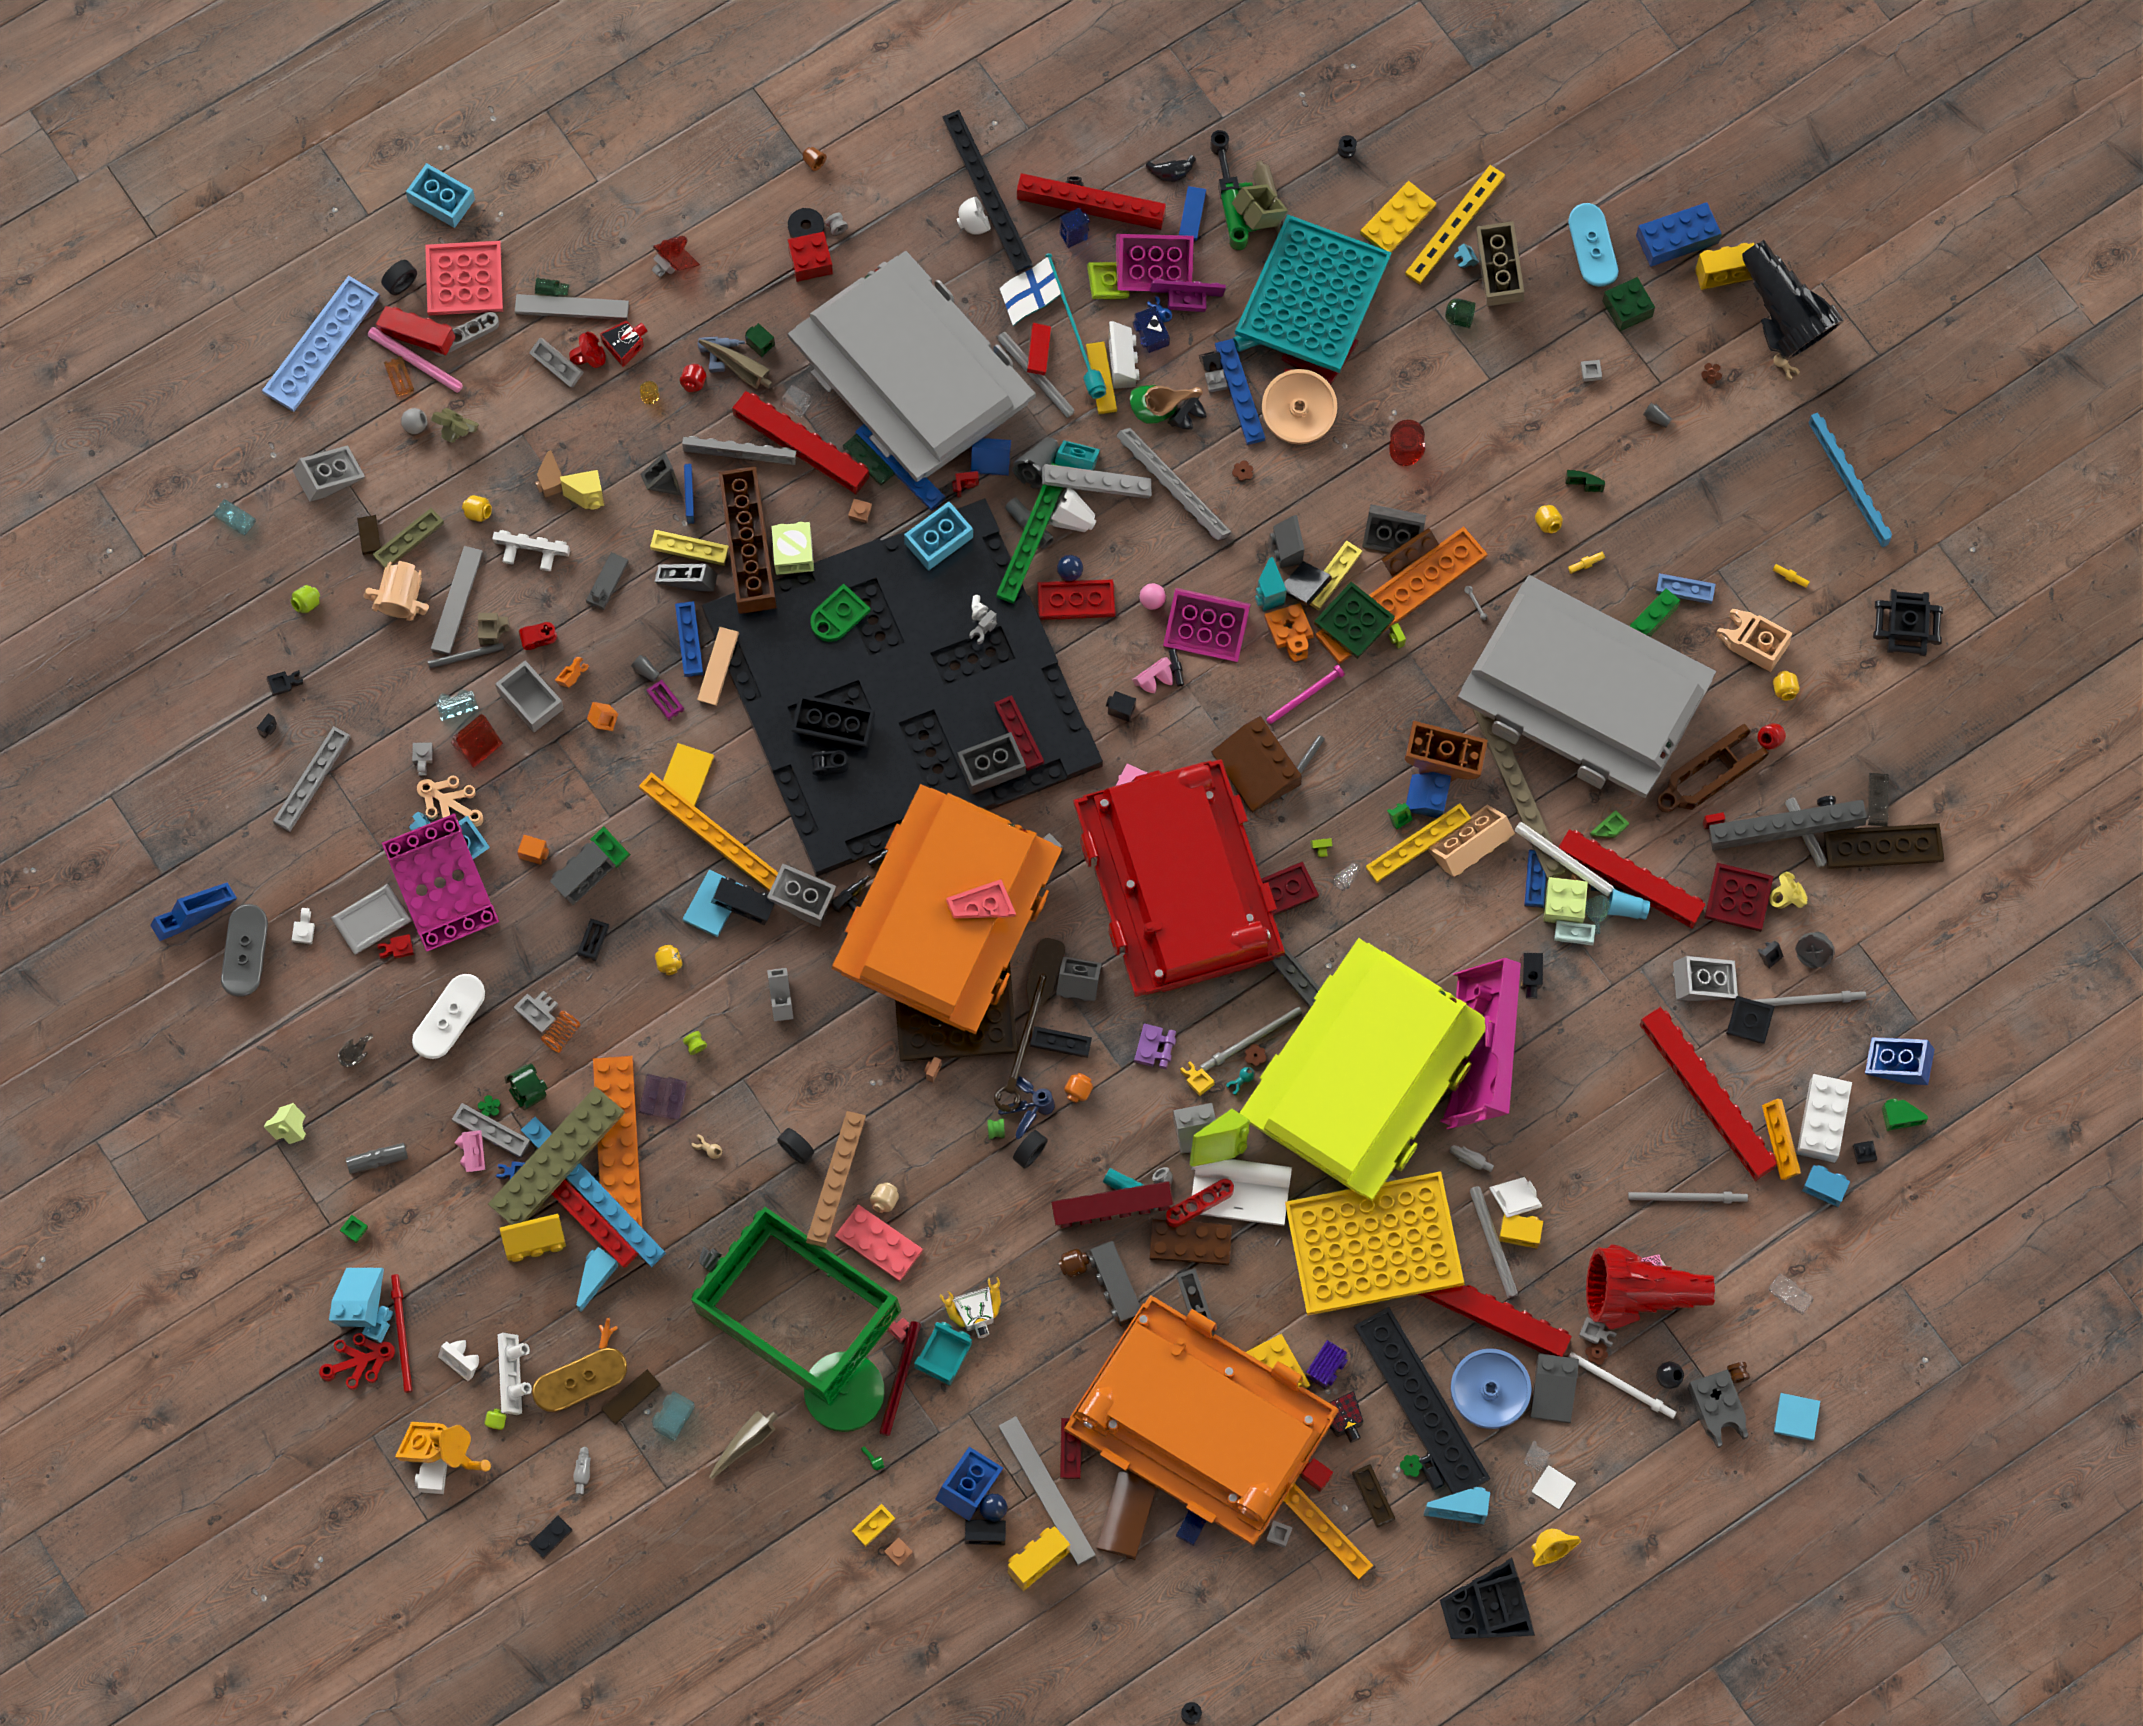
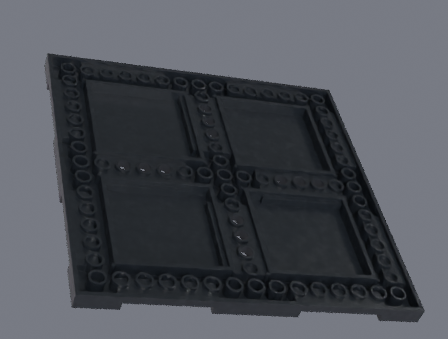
(905, 683)

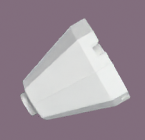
(1072, 513)

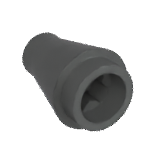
(1657, 415)
(645, 668)

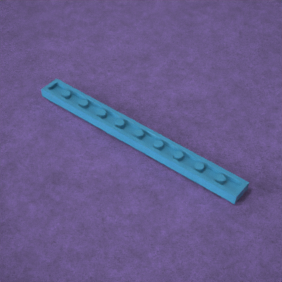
(602, 1201)

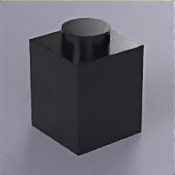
(1121, 706)

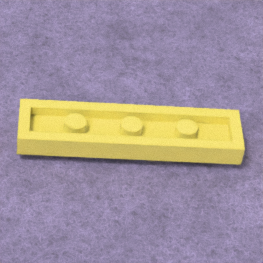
(689, 547)
(1337, 569)

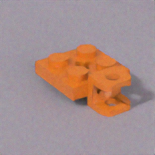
(1294, 638)

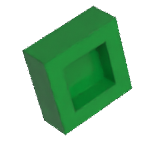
(353, 1228)

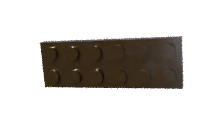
(1884, 846)

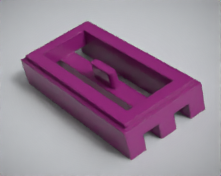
(674, 712)

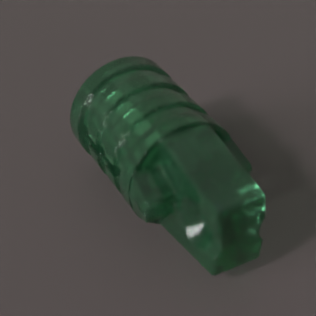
(550, 287)

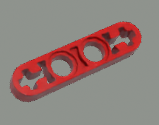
(1197, 1199)

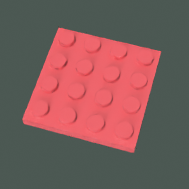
(464, 278)

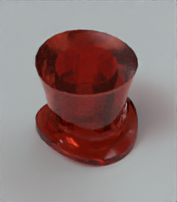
(1407, 442)

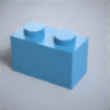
(1826, 1185)

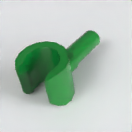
(876, 1463)

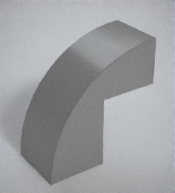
(780, 994)

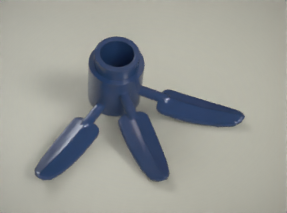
(1042, 1101)

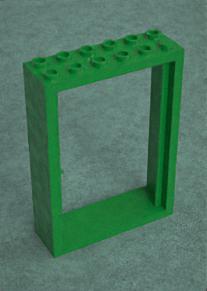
(741, 1253)

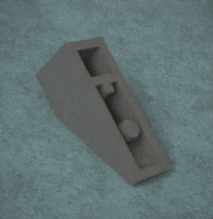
(687, 576)
(1193, 1293)

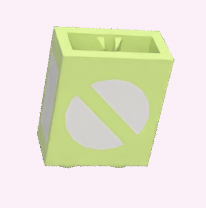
(792, 548)

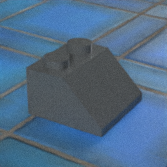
(1288, 542)
(1078, 979)

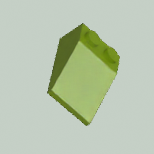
(1220, 1139)

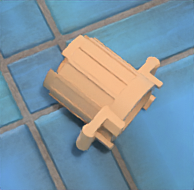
(398, 592)

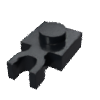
(281, 683)

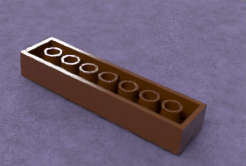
(747, 540)

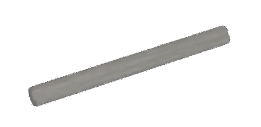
(1041, 380)
(1493, 1242)

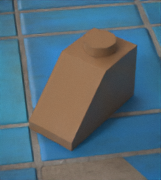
(549, 476)

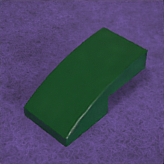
(1591, 482)

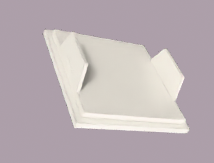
(1516, 1196)

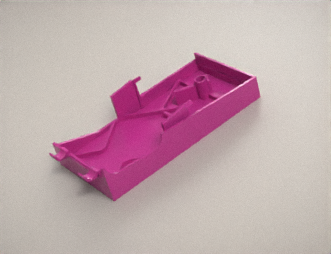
(1487, 1086)

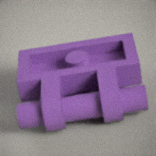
(1149, 1044)

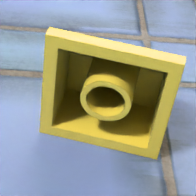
(583, 489)

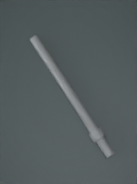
(1844, 996)
(1219, 1058)
(1726, 1197)

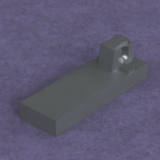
(607, 581)

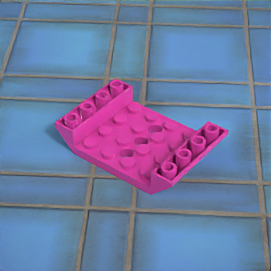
(446, 911)

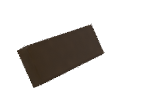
(631, 1396)
(1373, 1495)

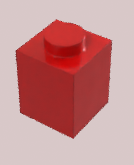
(1316, 1474)

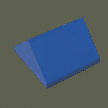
(991, 456)

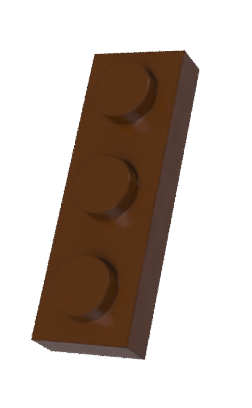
(1410, 552)

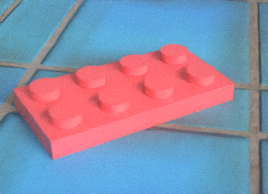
(878, 1243)

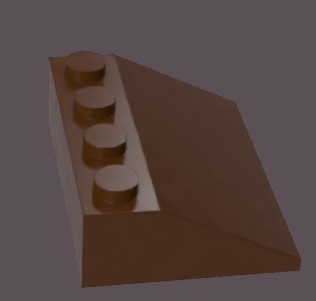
(1257, 764)

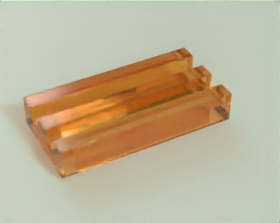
(394, 363)

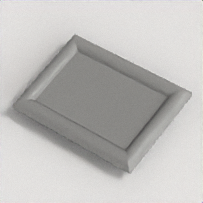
(371, 919)

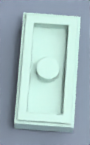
(1574, 932)

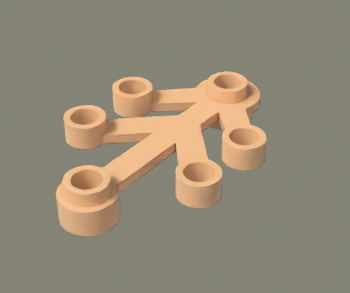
(447, 799)

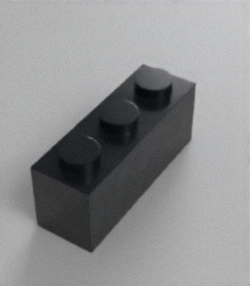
(742, 900)

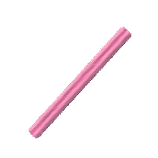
(415, 359)

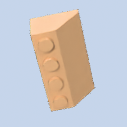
(1472, 841)

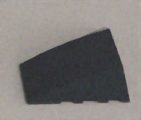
(1489, 1606)

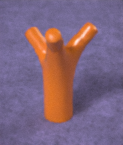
(606, 1333)

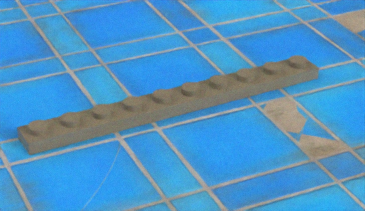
(1518, 792)

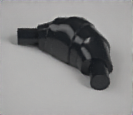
(1171, 170)

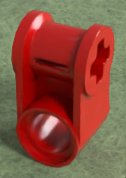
(536, 636)

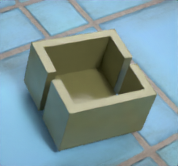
(1253, 205)

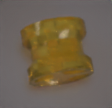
(647, 388)

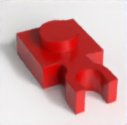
(399, 947)

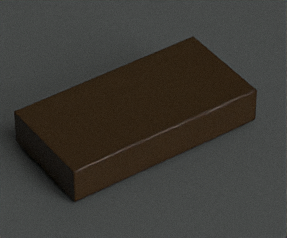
(369, 534)

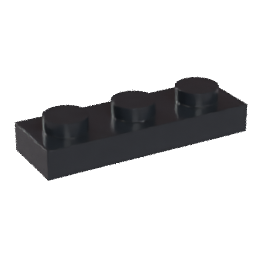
(1061, 1042)

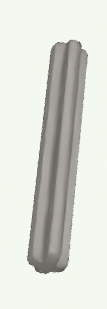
(1810, 839)

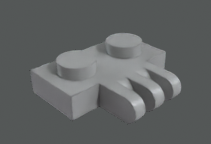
(537, 1011)

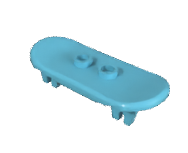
(1593, 245)

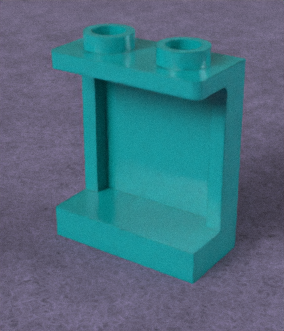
(944, 1353)

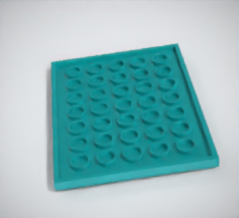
(1313, 293)

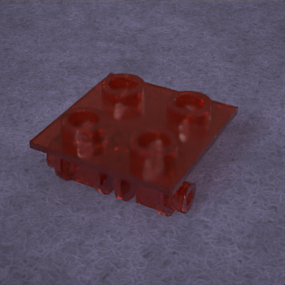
(675, 254)

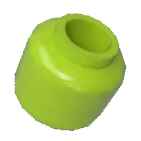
(305, 599)

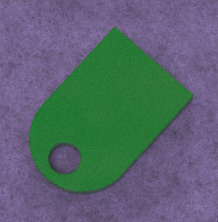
(839, 613)

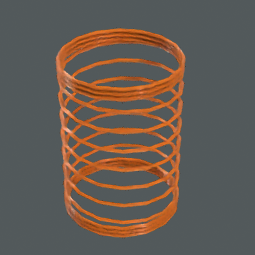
(564, 1018)

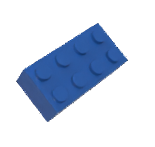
(1678, 234)

